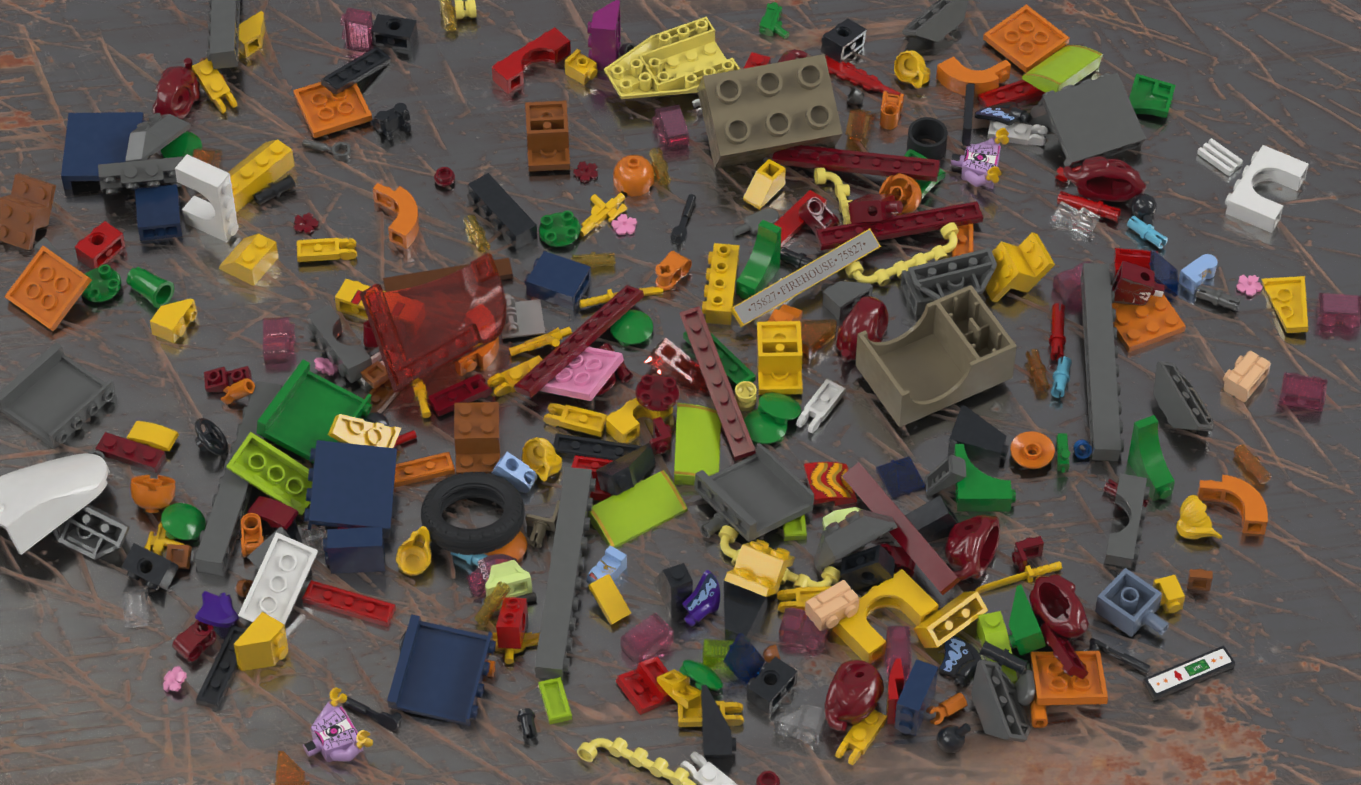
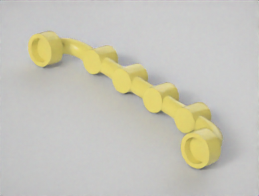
(841, 190)
(882, 276)
(830, 574)
(638, 758)

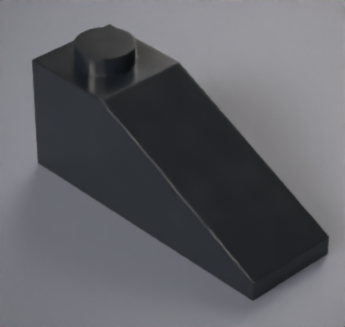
(626, 470)
(715, 730)

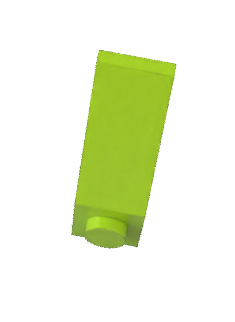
(993, 629)

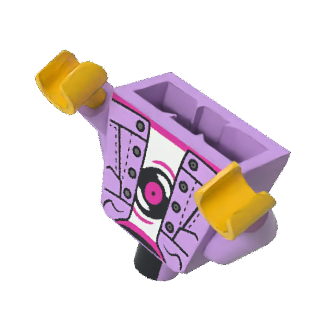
(981, 161)
(335, 733)

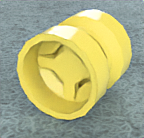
(470, 7)
(746, 395)

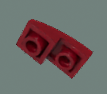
(218, 379)
(274, 512)

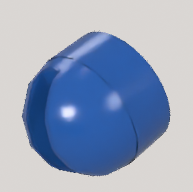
(1077, 450)

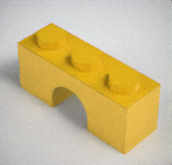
(623, 423)

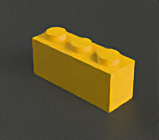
(950, 619)

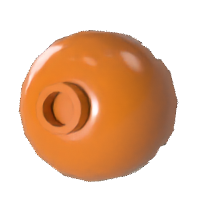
(633, 175)
(905, 190)
(152, 493)

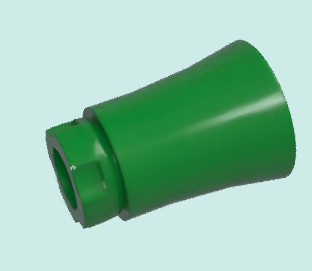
(153, 288)

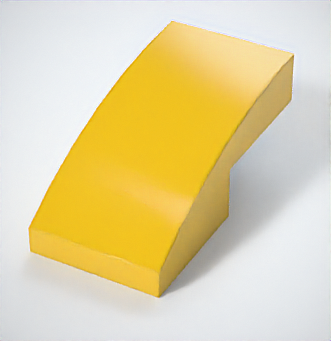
(153, 435)
(679, 688)

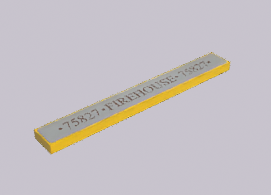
(805, 277)

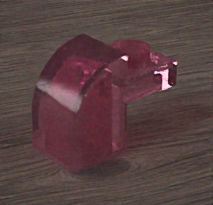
(481, 575)

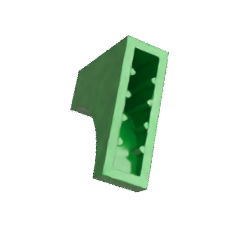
(763, 261)
(1147, 458)
(981, 492)

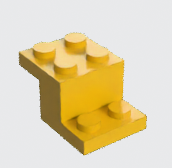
(1018, 266)
(779, 357)
(760, 568)

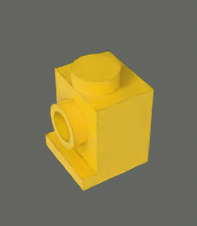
(580, 67)
(1172, 593)

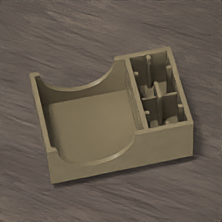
(768, 109)
(940, 360)

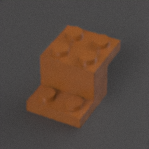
(547, 135)
(25, 210)
(476, 436)

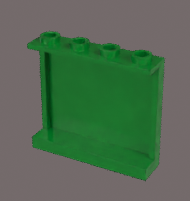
(306, 411)

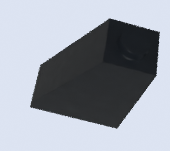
(979, 438)
(933, 519)
(674, 587)
(741, 611)

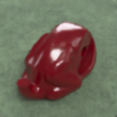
(177, 91)
(1106, 180)
(867, 315)
(972, 546)
(1058, 606)
(852, 694)

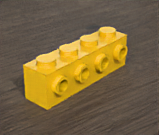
(722, 283)

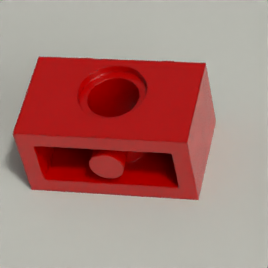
(100, 245)
(512, 623)

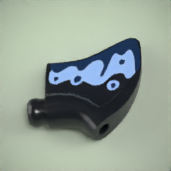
(1005, 113)
(959, 660)

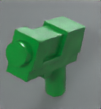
(770, 21)
(1062, 452)

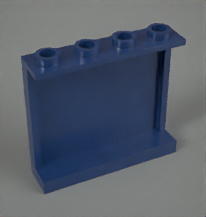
(95, 141)
(351, 486)
(441, 672)

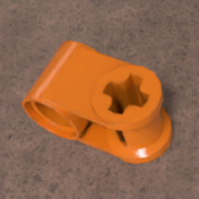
(890, 110)
(671, 270)
(251, 537)

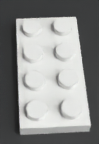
(279, 579)

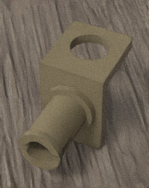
(540, 525)

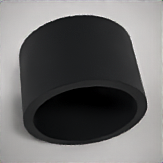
(928, 129)

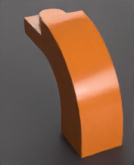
(956, 76)
(406, 225)
(481, 358)
(1240, 496)

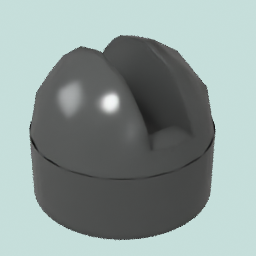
(626, 47)
(855, 96)

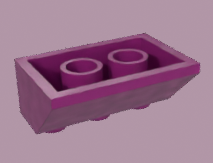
(605, 35)

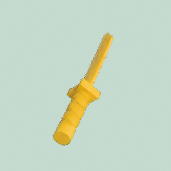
(605, 298)
(421, 392)
(1028, 574)

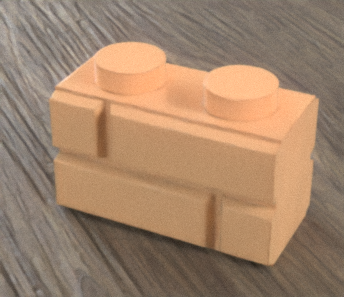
(1246, 375)
(832, 605)

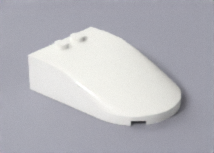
(47, 495)

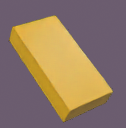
(609, 599)

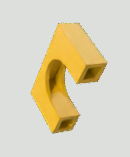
(898, 593)

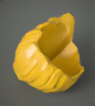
(911, 68)
(541, 457)
(1194, 521)
(415, 553)

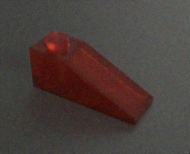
(674, 363)

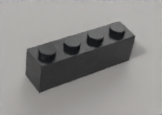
(502, 211)

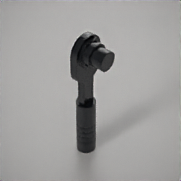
(680, 232)
(1096, 645)
(386, 720)

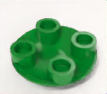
(182, 146)
(559, 229)
(104, 284)
(632, 328)
(779, 406)
(764, 428)
(183, 521)
(701, 674)

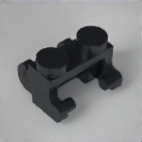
(392, 120)

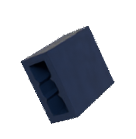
(158, 212)
(558, 280)
(355, 550)
(916, 697)

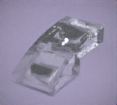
(1074, 219)

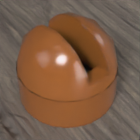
(243, 584)
(770, 652)

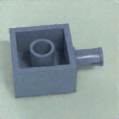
(1131, 604)

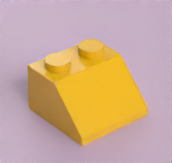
(251, 258)
(261, 644)

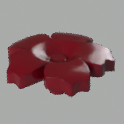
(586, 172)
(305, 223)

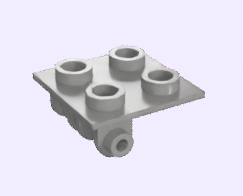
(523, 318)

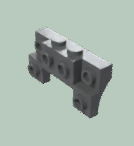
(138, 173)

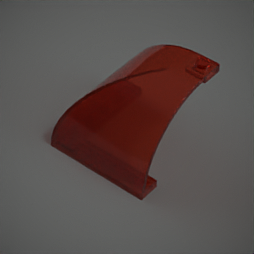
(436, 322)

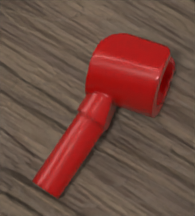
(1061, 176)

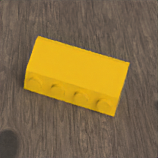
(258, 170)

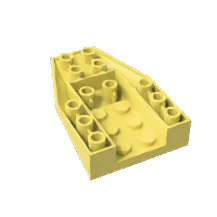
(669, 62)

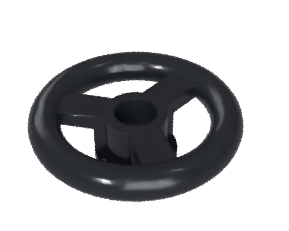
(207, 439)

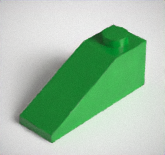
(1023, 625)

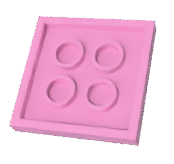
(585, 374)

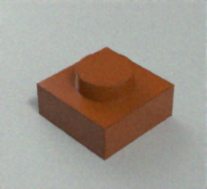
(375, 374)
(179, 555)
(1199, 579)

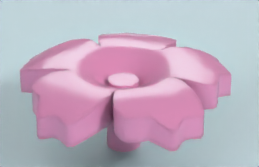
(624, 225)
(1249, 285)
(325, 366)
(174, 679)

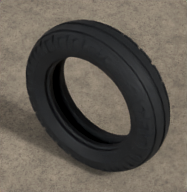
(475, 540)

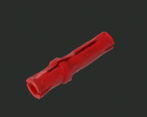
(1098, 208)
(1057, 339)

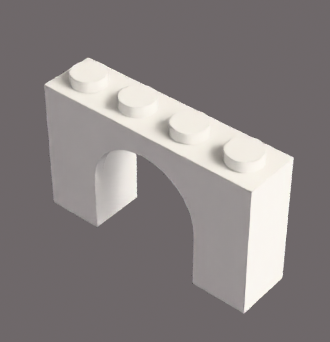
(1265, 166)
(212, 217)

